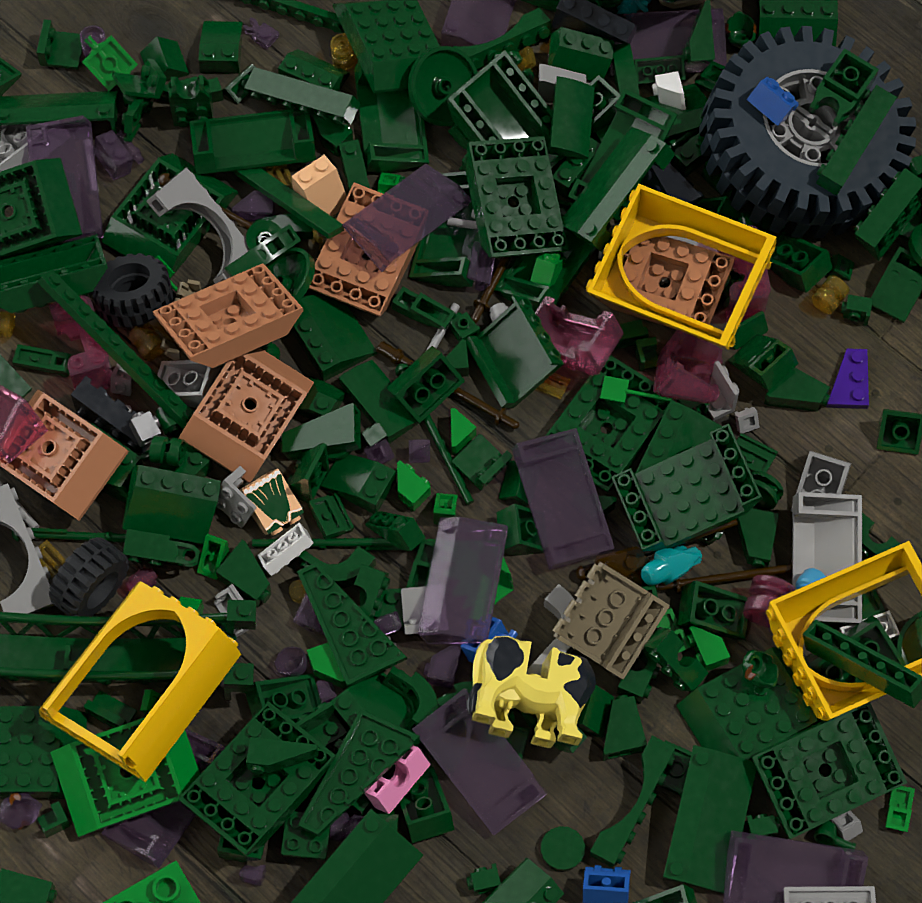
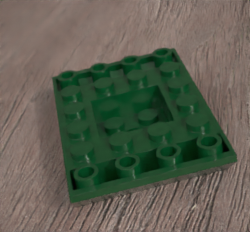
(519, 172)
(41, 207)
(138, 228)
(631, 422)
(858, 764)
(225, 791)

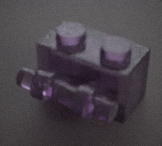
(113, 154)

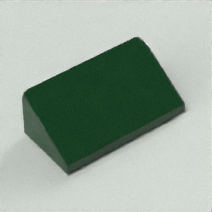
(235, 89)
(749, 328)

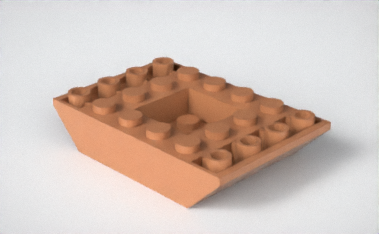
(346, 275)
(694, 275)
(231, 317)
(242, 436)
(75, 467)

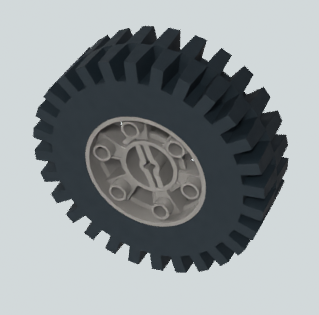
(780, 163)

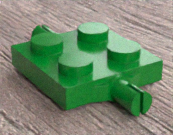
(106, 59)

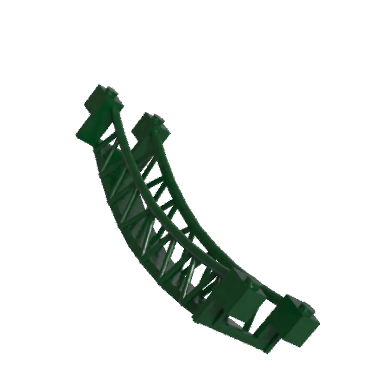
(125, 660)

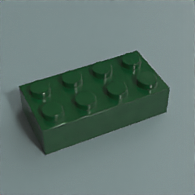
(649, 67)

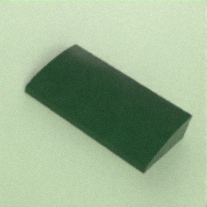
(571, 118)
(369, 391)

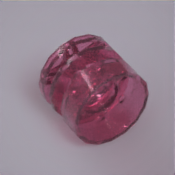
(762, 591)

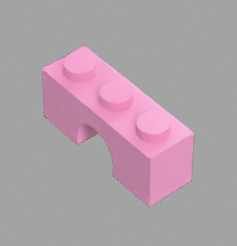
(387, 793)

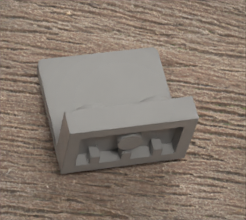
(728, 394)
(233, 501)
(412, 607)

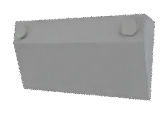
(828, 539)

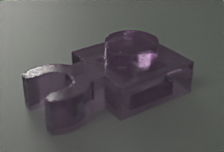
(263, 34)

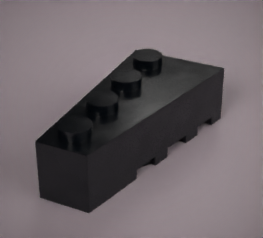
(105, 413)

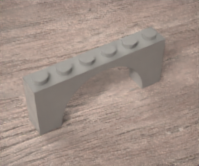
(188, 194)
(34, 591)

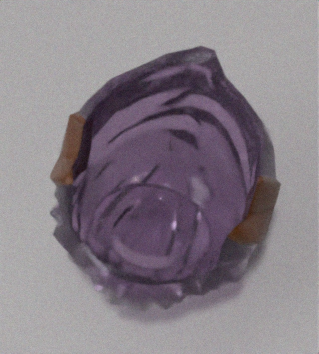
(19, 810)

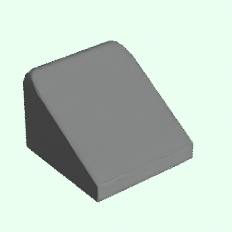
(847, 825)

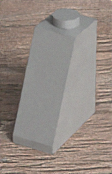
(547, 80)

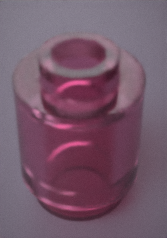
(144, 575)

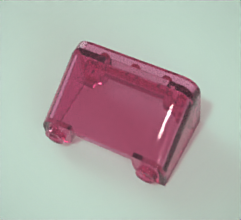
(687, 368)
(18, 425)

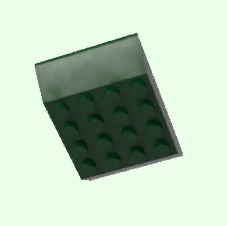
(797, 13)
(386, 39)
(501, 105)
(77, 263)
(744, 718)
(26, 750)

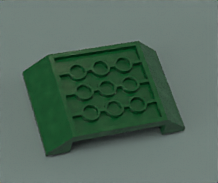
(688, 492)

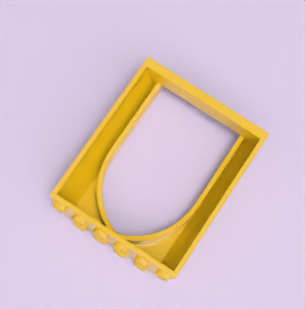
(658, 215)
(797, 610)
(205, 664)

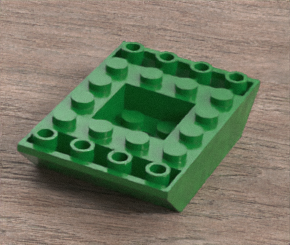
(103, 797)

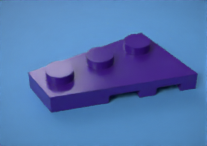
(851, 382)

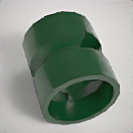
(165, 450)

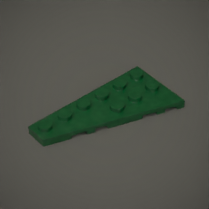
(352, 636)

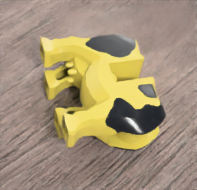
(553, 696)

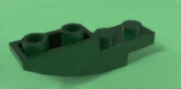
(265, 251)

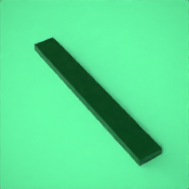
(291, 201)

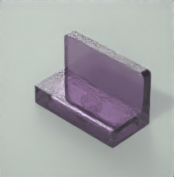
(480, 267)

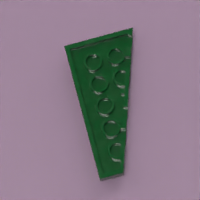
(362, 759)

